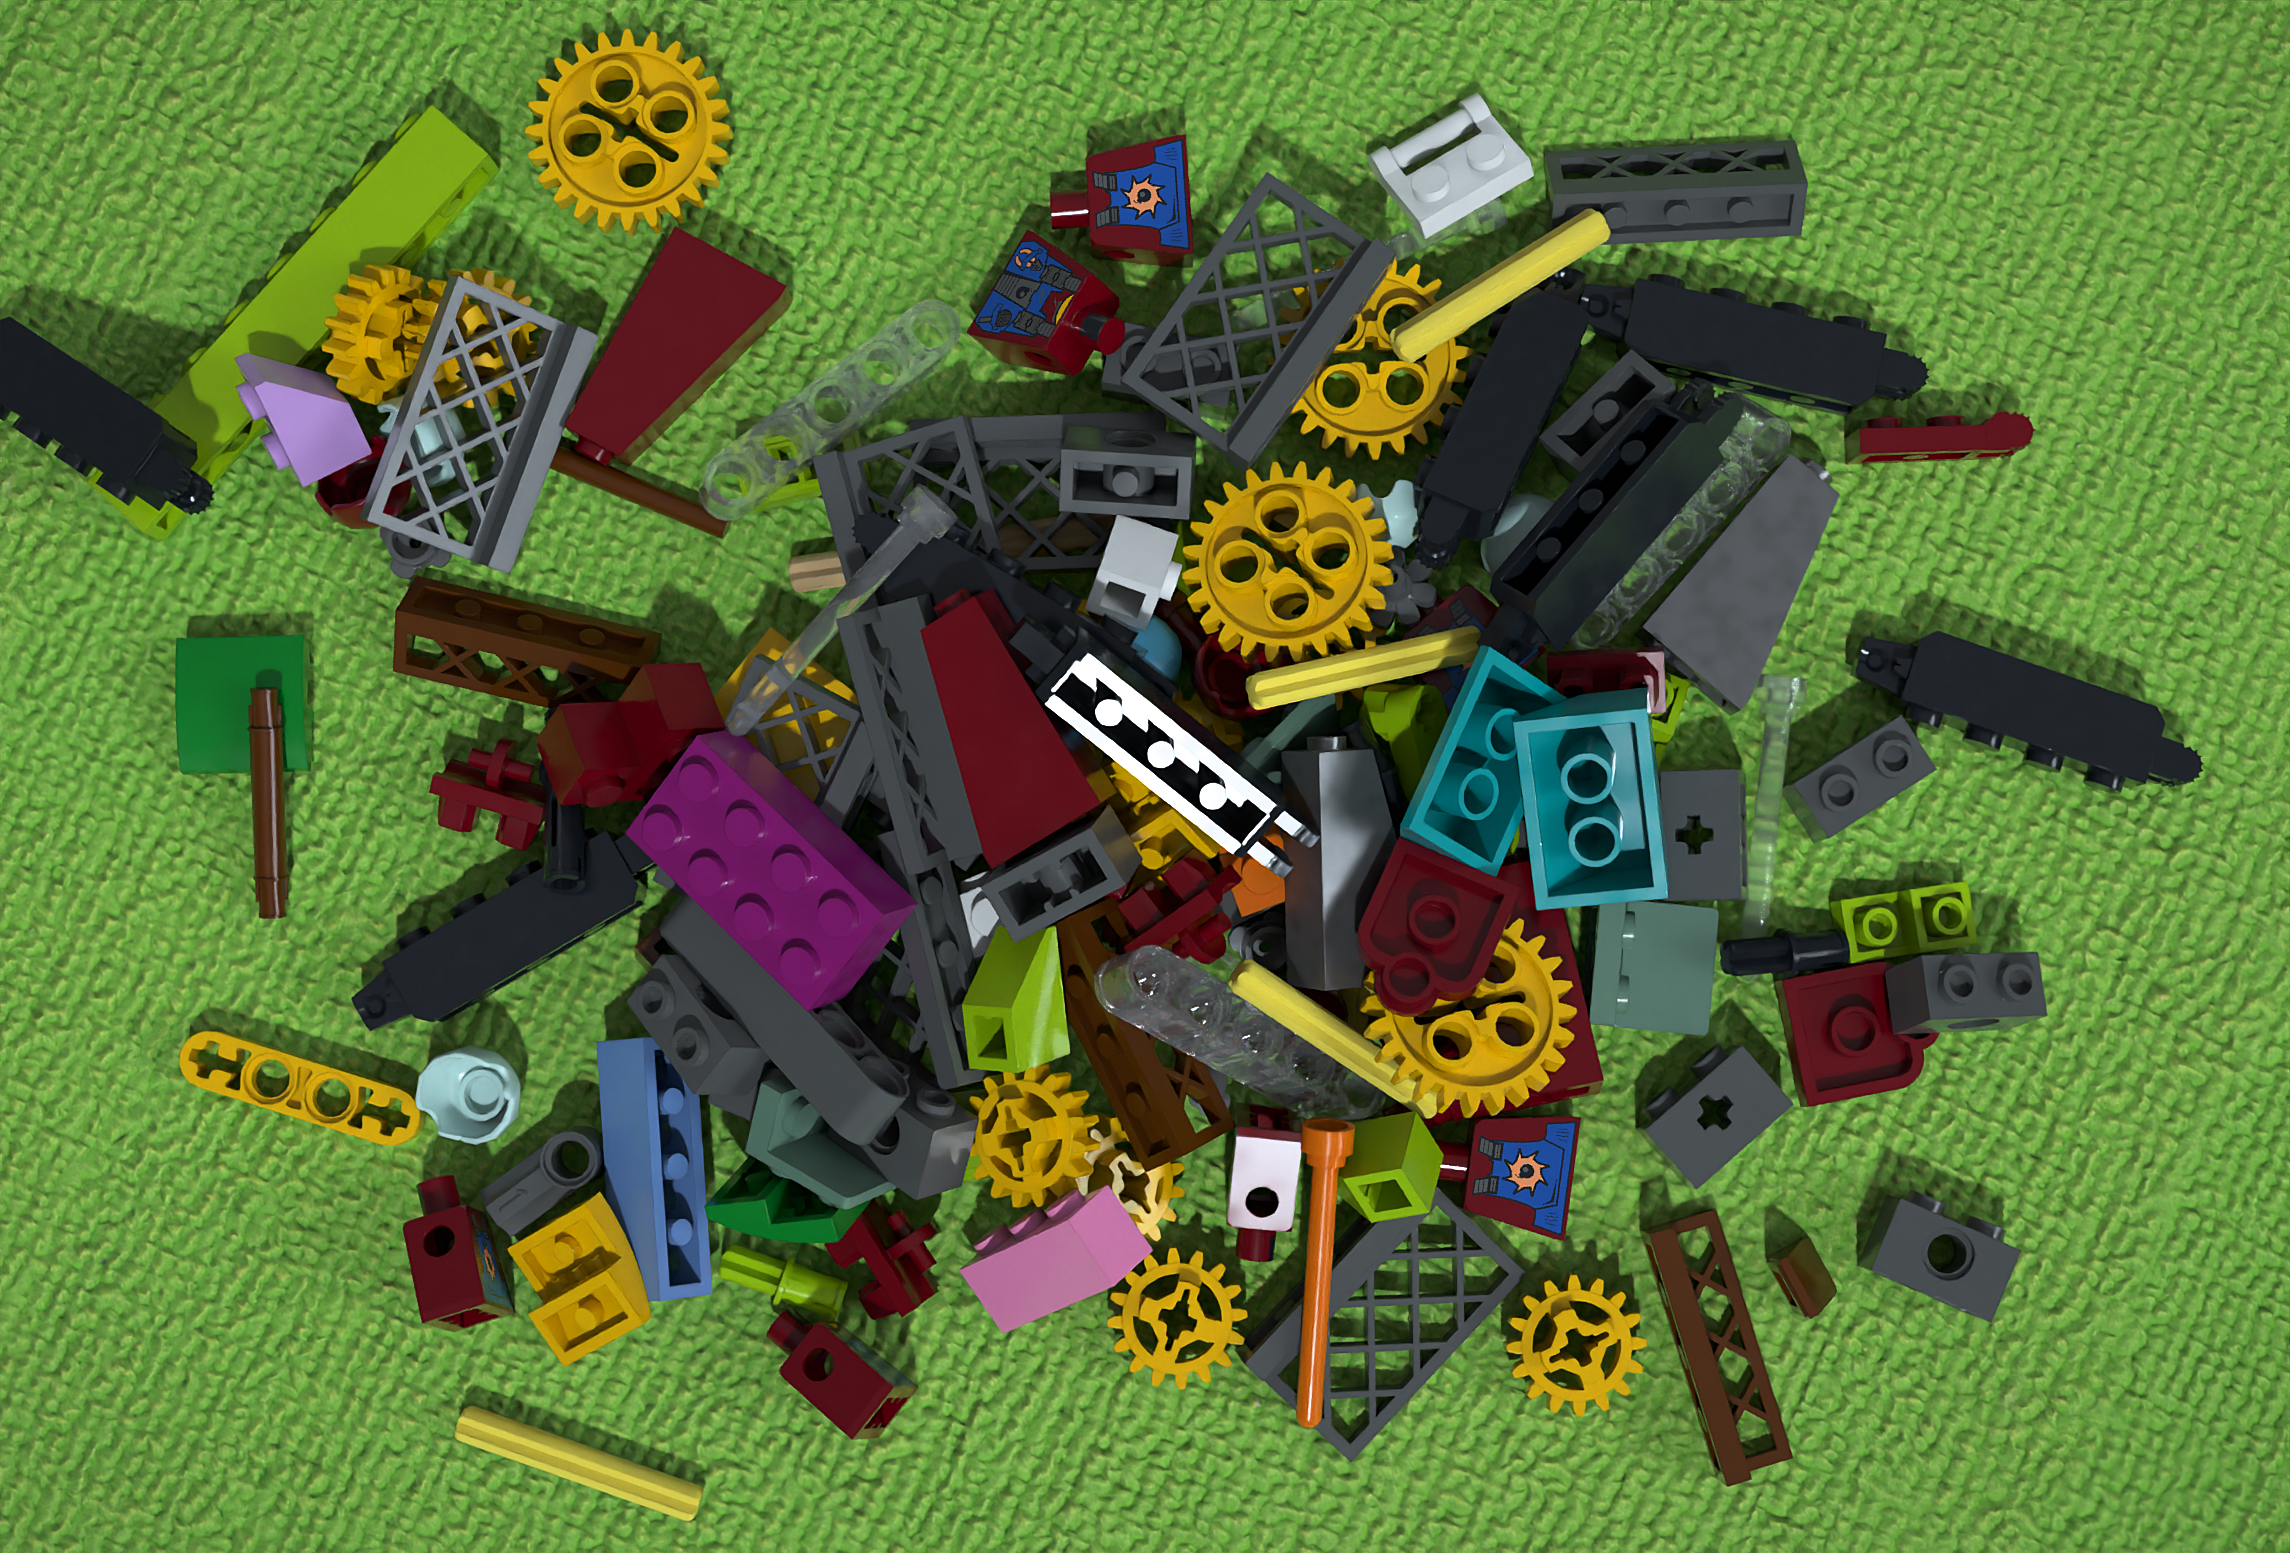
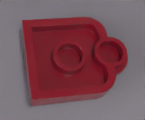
(1431, 928)
(1844, 1035)

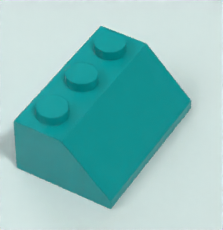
(1472, 784)
(1592, 800)

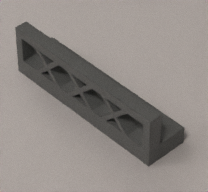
(1677, 199)
(912, 733)

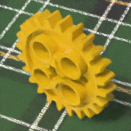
(600, 178)
(1373, 414)
(1325, 523)
(1486, 1064)

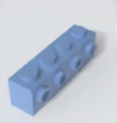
(655, 1166)

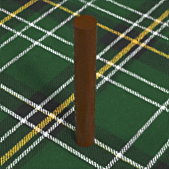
(638, 491)

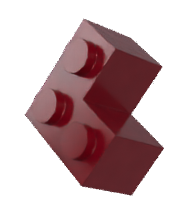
(628, 745)

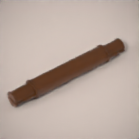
(268, 802)

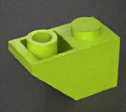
(1016, 1004)
(1391, 1168)

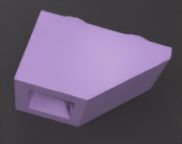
(306, 417)

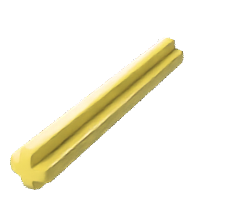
(1499, 285)
(1362, 667)
(1325, 1032)
(579, 1463)

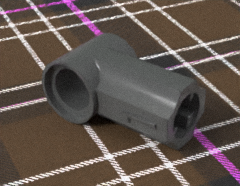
(542, 1180)

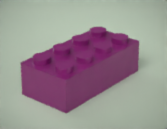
(771, 868)

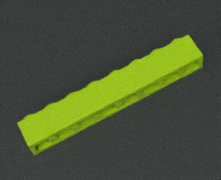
(387, 219)

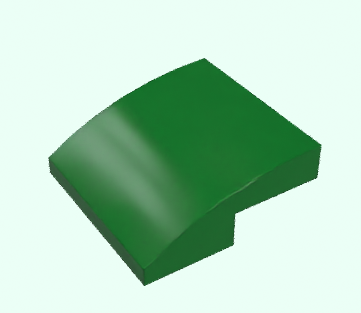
(215, 694)
(777, 1208)

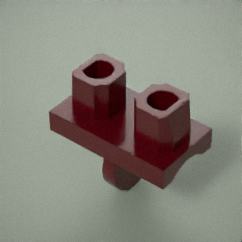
(1609, 670)
(495, 784)
(1198, 892)
(894, 1255)

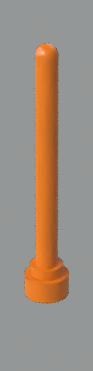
(1327, 1146)

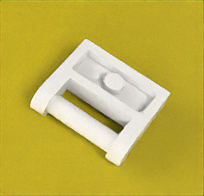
(1458, 179)

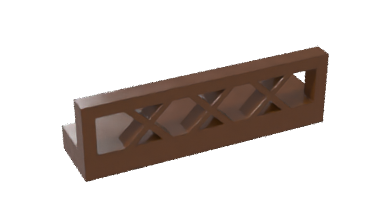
(522, 638)
(1140, 1088)
(1698, 1357)

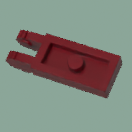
(1940, 440)

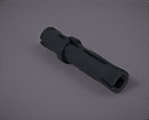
(562, 838)

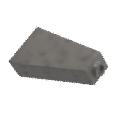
(1740, 589)
(1337, 876)

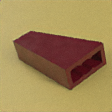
(673, 344)
(1015, 754)
(1581, 1071)

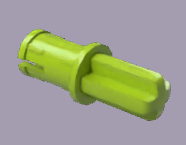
(783, 1280)

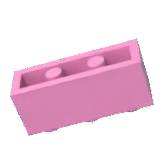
(1054, 1257)

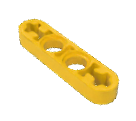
(305, 1080)

